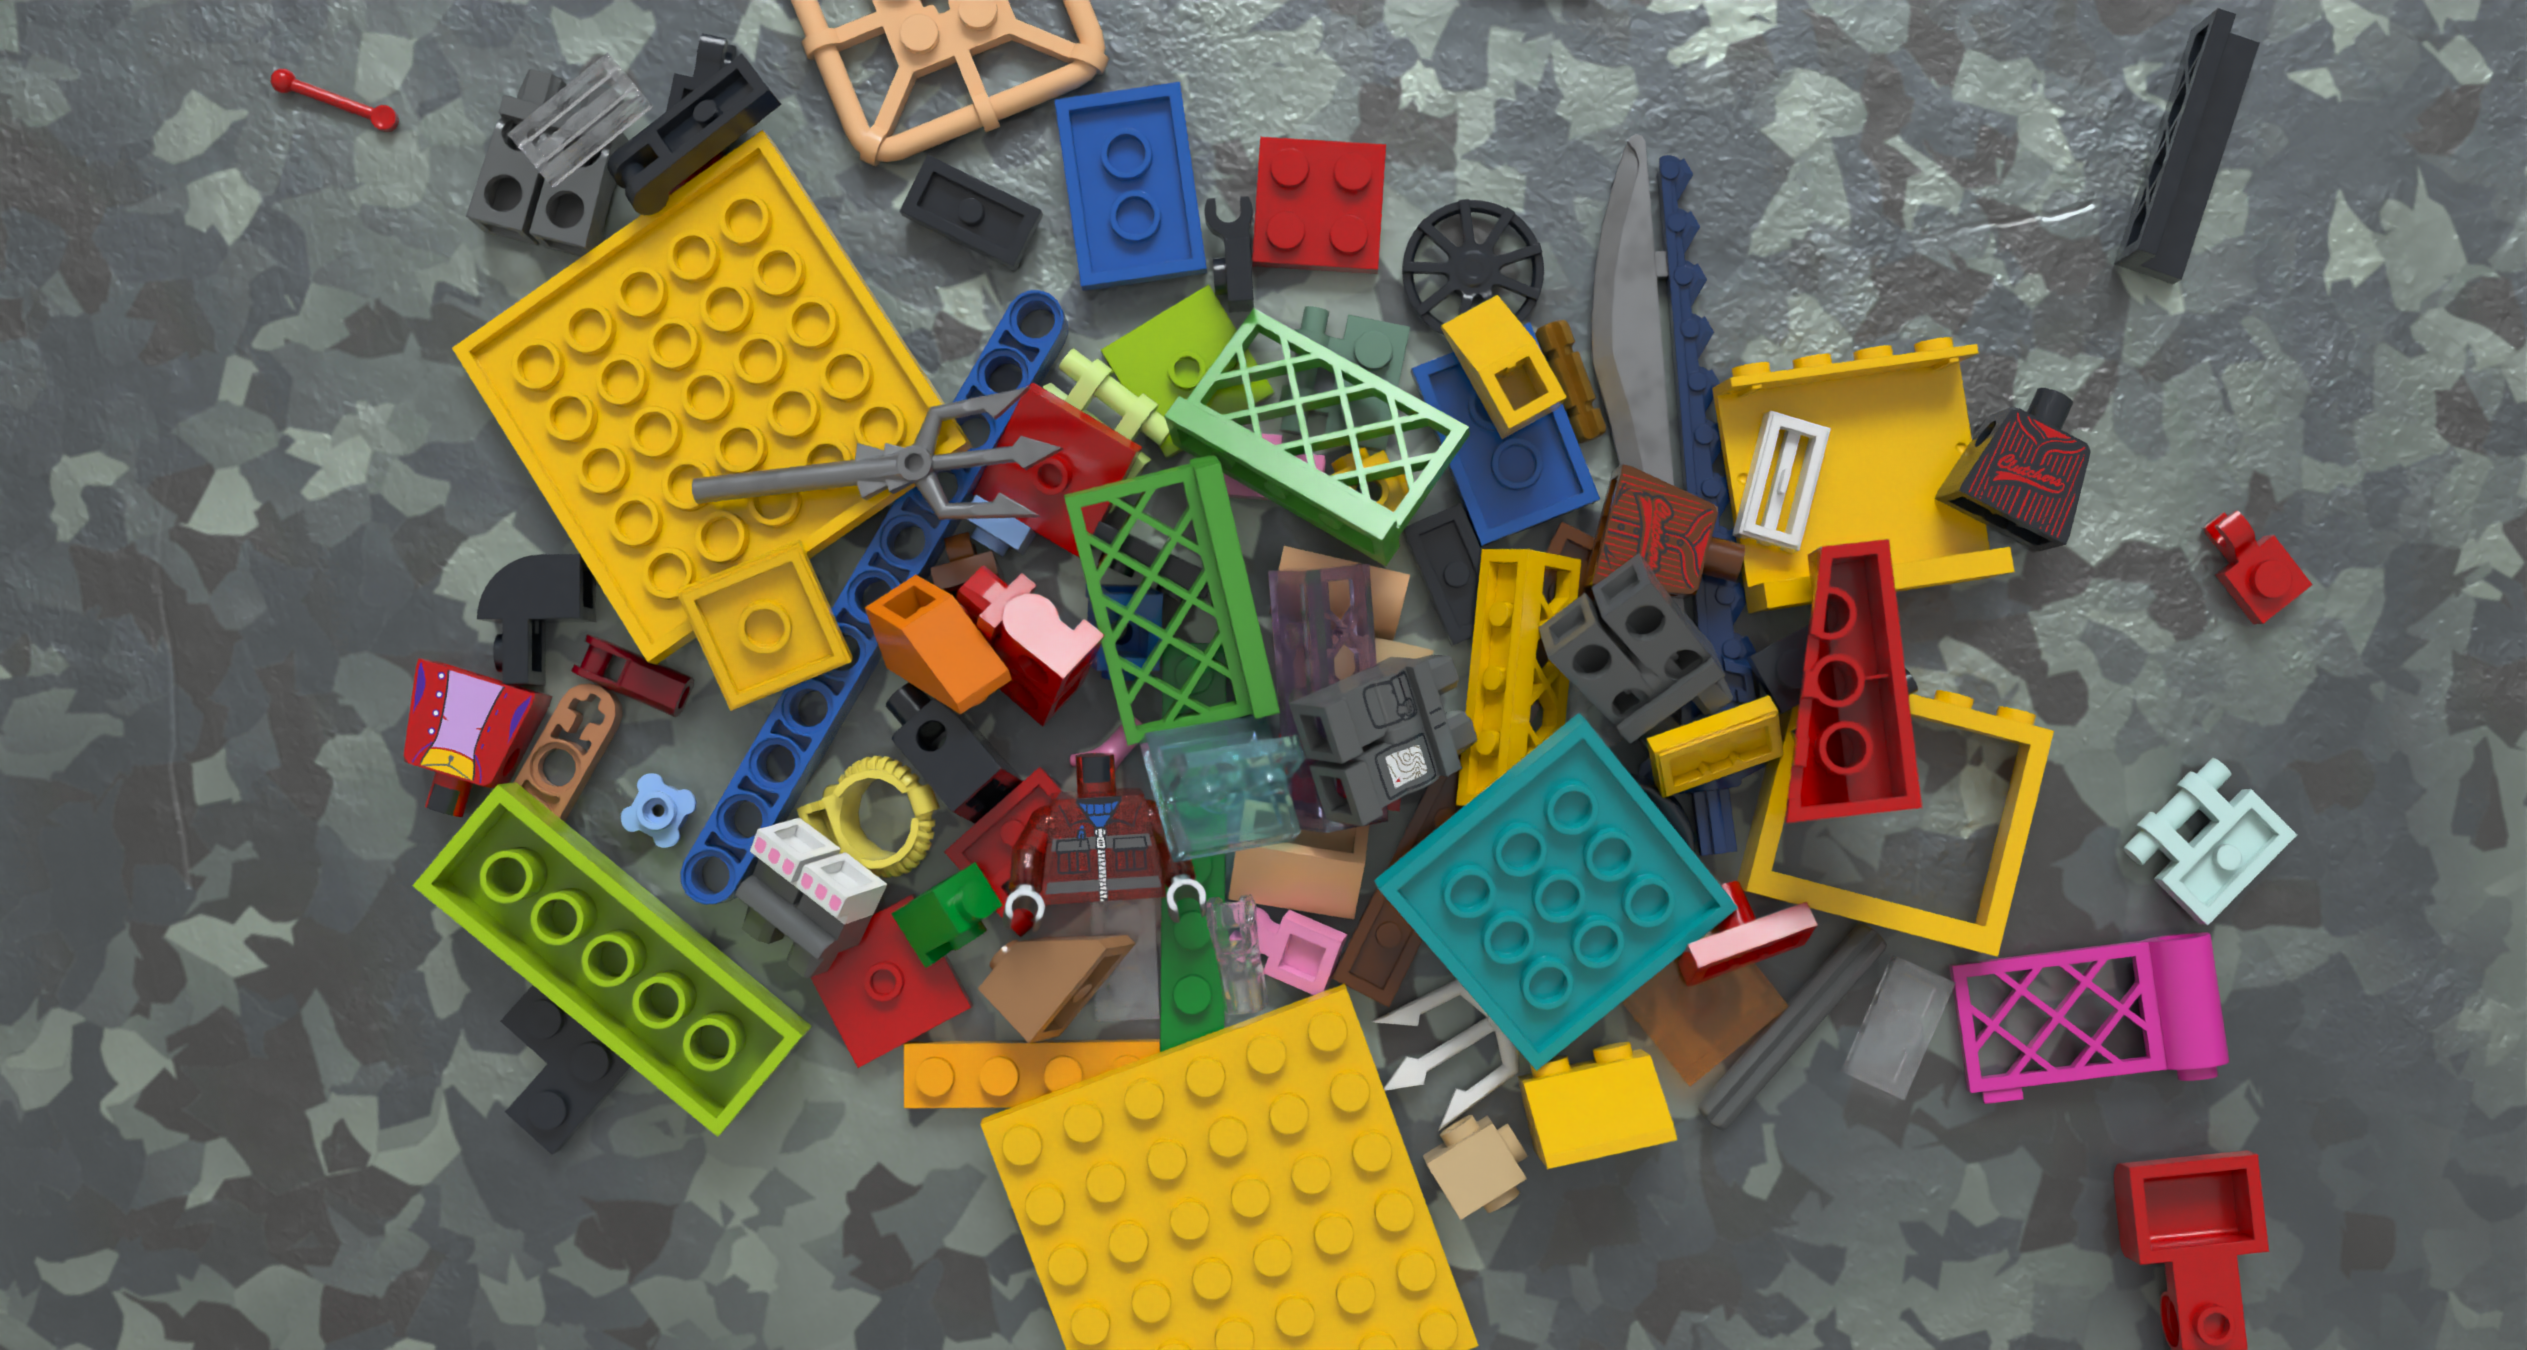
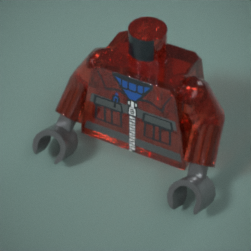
(1096, 849)

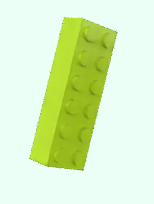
(612, 956)

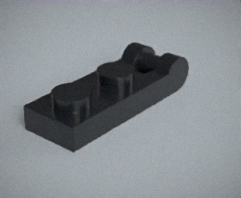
(690, 135)

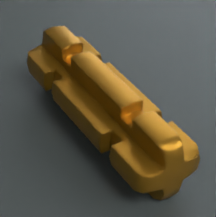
(1555, 343)

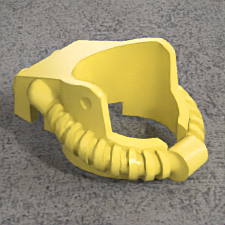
(839, 821)

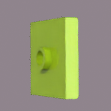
(1175, 352)

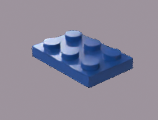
(1130, 186)
(1512, 479)

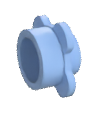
(676, 805)

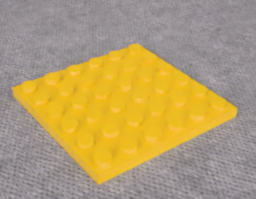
(695, 352)
(1232, 1198)

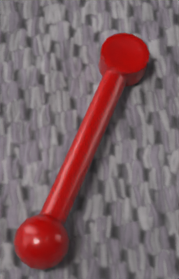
(382, 116)

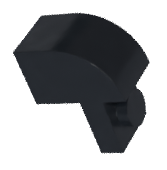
(525, 599)

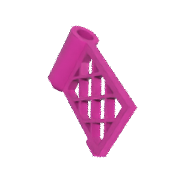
(2176, 1007)

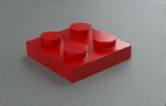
(1319, 205)

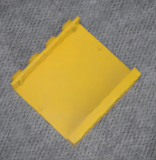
(1888, 451)

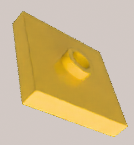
(765, 625)

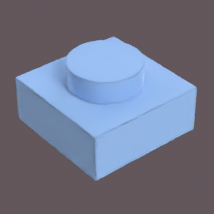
(1001, 533)

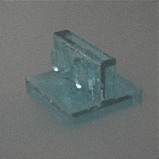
(1223, 786)

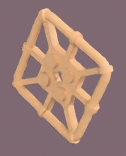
(931, 41)

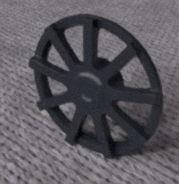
(1472, 267)

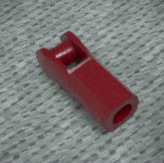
(639, 680)

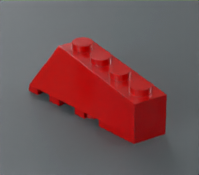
(1854, 704)

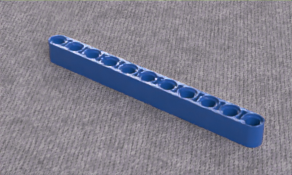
(878, 563)

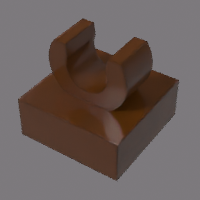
(963, 564)

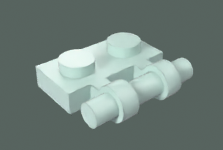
(2223, 855)

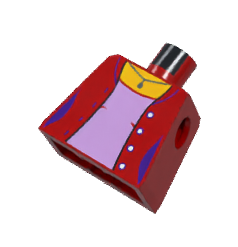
(468, 731)

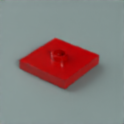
(1090, 459)
(884, 992)

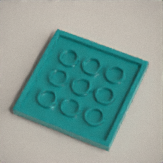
(1556, 892)

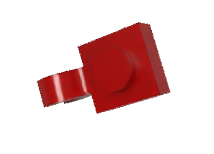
(2259, 573)

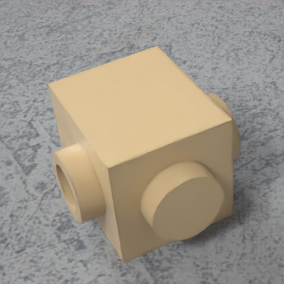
(1477, 1165)

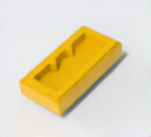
(1715, 746)

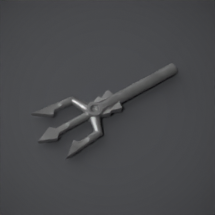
(897, 467)

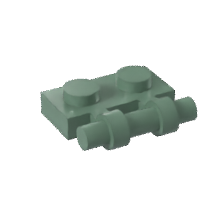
(1367, 343)

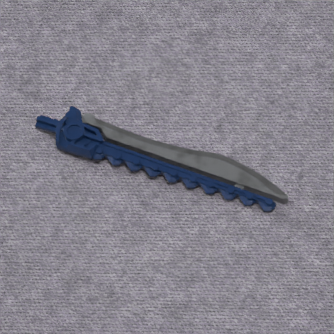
(1633, 390)

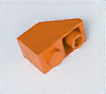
(935, 645)

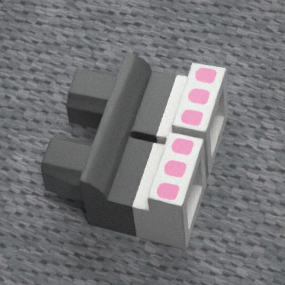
(808, 895)

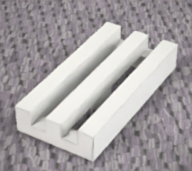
(1757, 476)

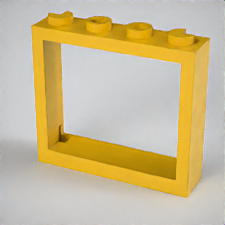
(1988, 931)

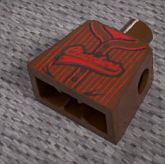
(1667, 530)

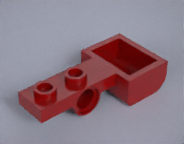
(2196, 1222)

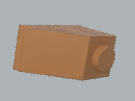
(1050, 980)

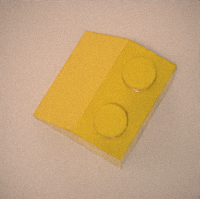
(1595, 1106)

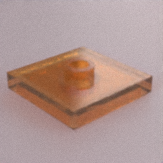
(1705, 1021)

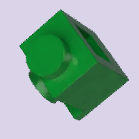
(948, 914)

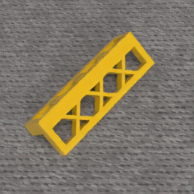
(1504, 663)

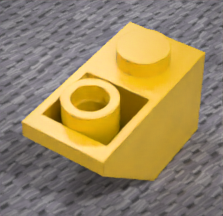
(1504, 366)

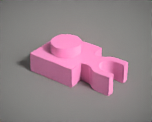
(1298, 950)

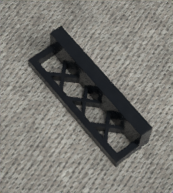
(2187, 149)

